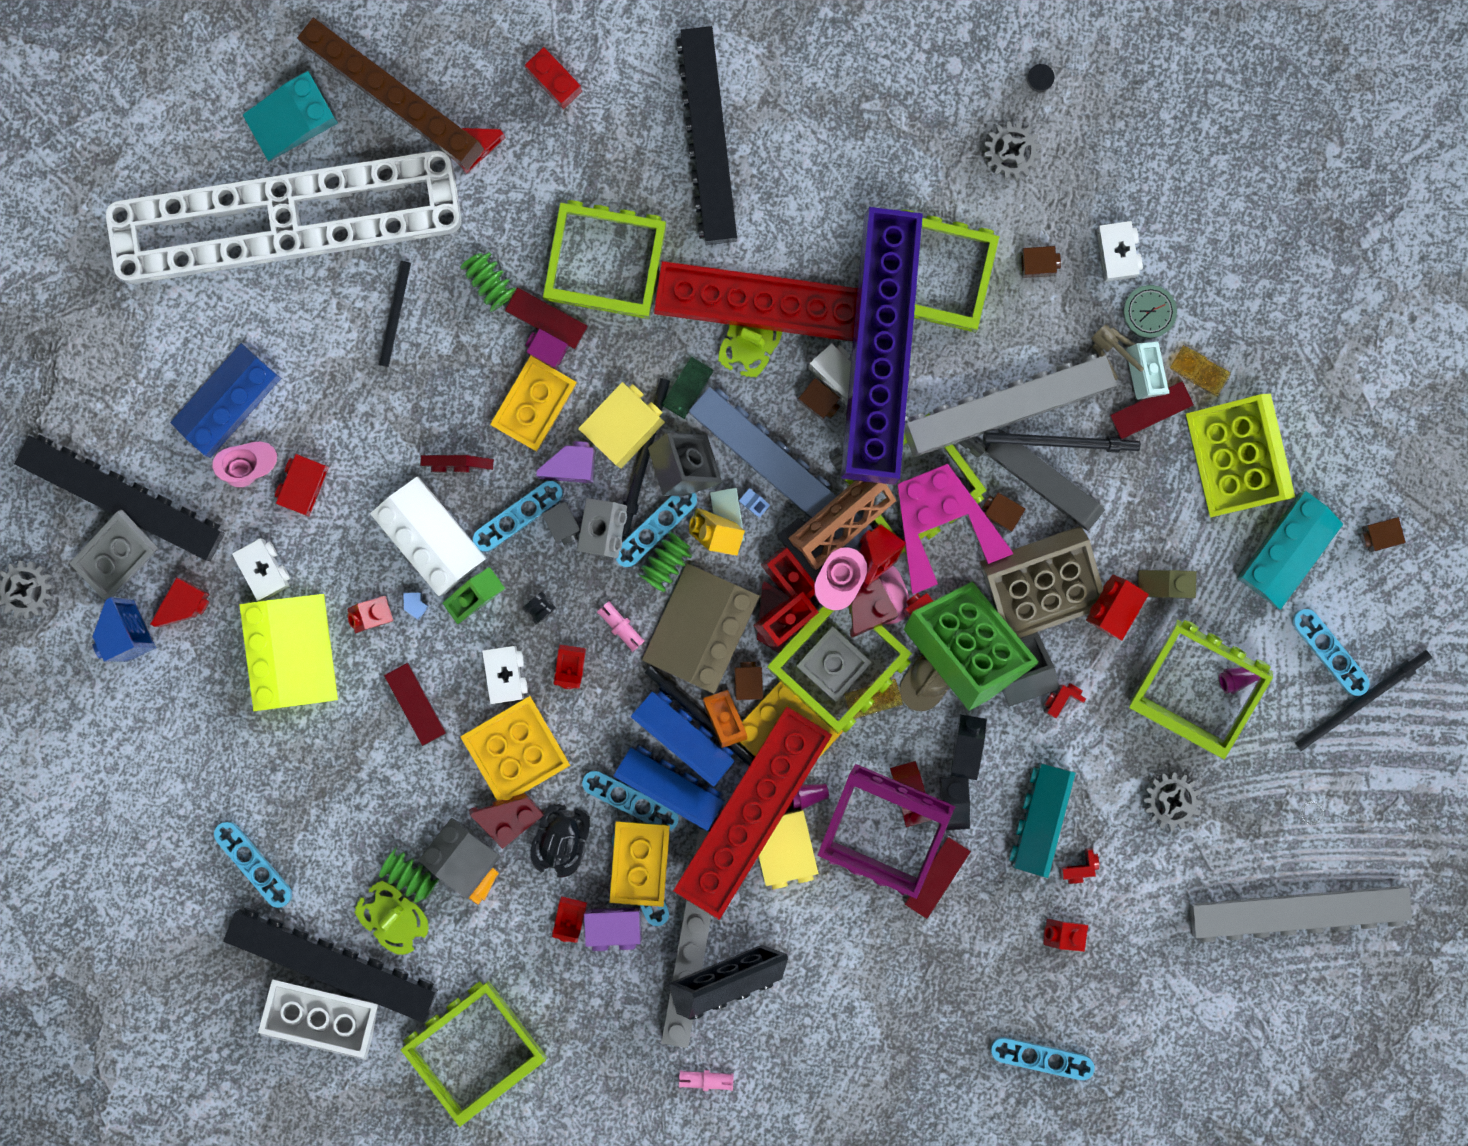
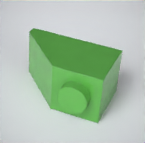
(473, 595)

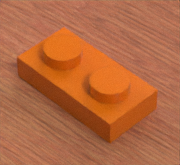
(725, 718)

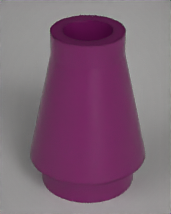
(1236, 679)
(809, 795)

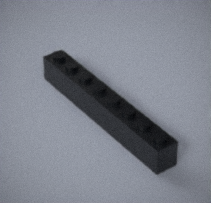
(708, 133)
(113, 495)
(331, 965)

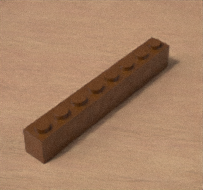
(390, 93)

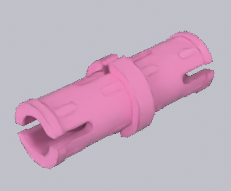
(620, 626)
(706, 1080)

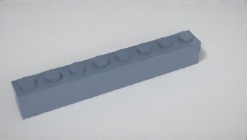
(766, 457)

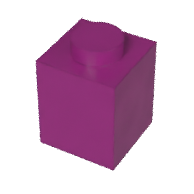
(546, 348)

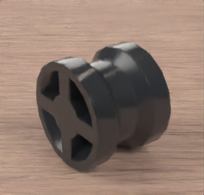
(539, 608)

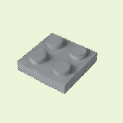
(834, 664)

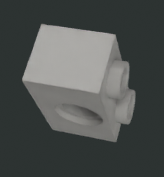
(595, 517)

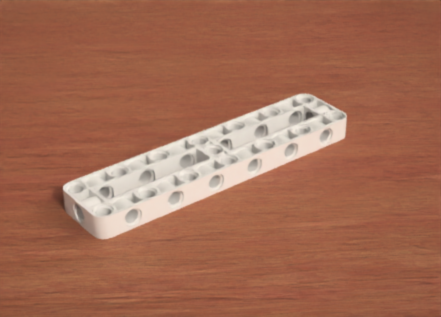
(267, 246)

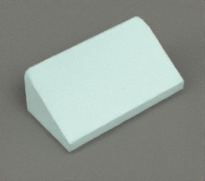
(1152, 379)
(726, 504)

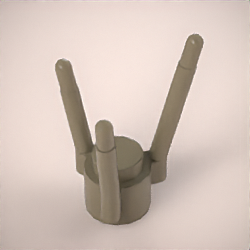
(1107, 339)

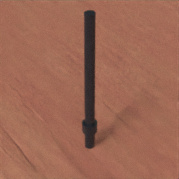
(1111, 444)
(631, 503)
(1405, 670)
(669, 687)

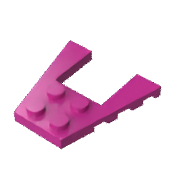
(933, 501)

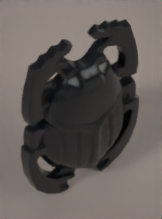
(560, 841)

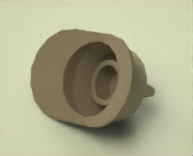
(922, 686)

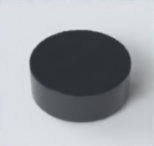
(1040, 78)

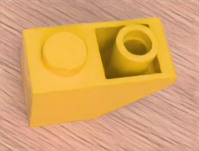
(716, 532)

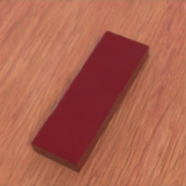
(545, 317)
(1151, 411)
(415, 704)
(941, 873)

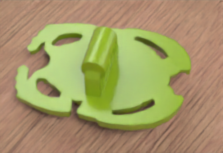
(748, 347)
(393, 919)

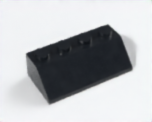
(727, 981)

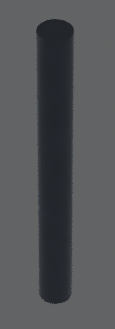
(394, 314)

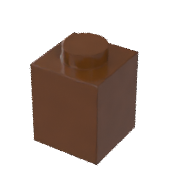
(1040, 262)
(819, 400)
(1003, 511)
(1382, 535)
(748, 681)

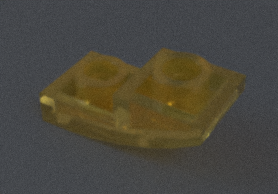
(1200, 371)

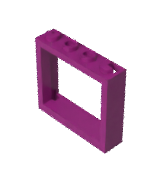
(898, 794)

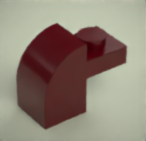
(909, 775)

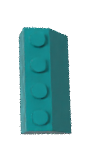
(1290, 549)
(1042, 819)

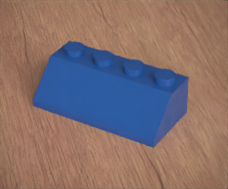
(225, 401)
(121, 632)
(683, 738)
(669, 788)

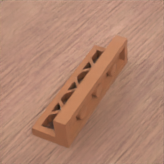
(838, 514)

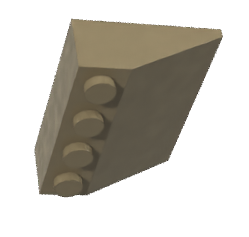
(1044, 582)
(700, 628)

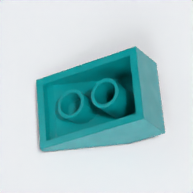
(289, 116)

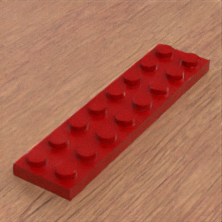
(756, 301)
(752, 813)

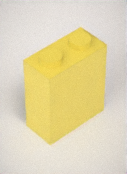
(622, 424)
(788, 852)

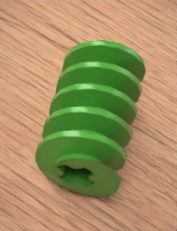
(488, 280)
(666, 562)
(408, 876)

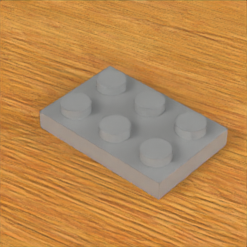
(114, 555)

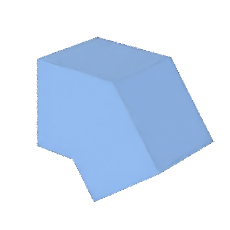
(754, 503)
(414, 605)

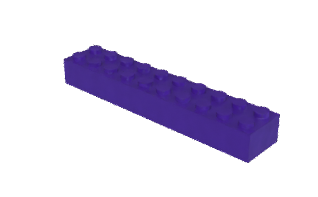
(881, 346)

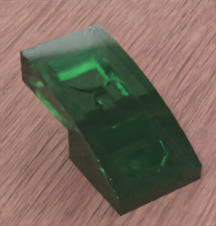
(687, 387)

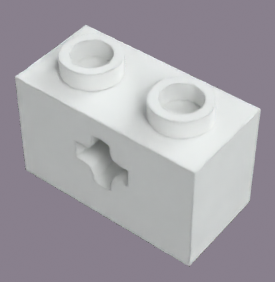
(1109, 239)
(249, 562)
(494, 662)

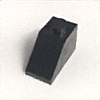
(968, 747)
(956, 792)

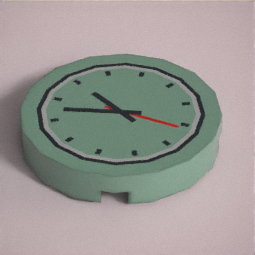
(1150, 311)

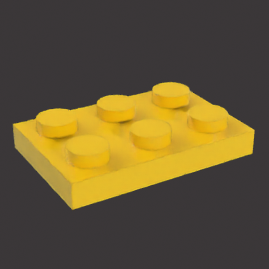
(533, 403)
(639, 864)

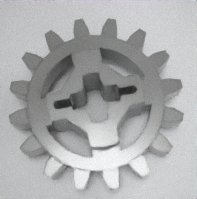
(1017, 161)
(30, 600)
(1177, 789)

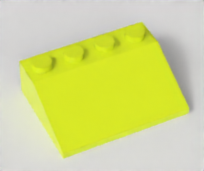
(1240, 455)
(288, 652)

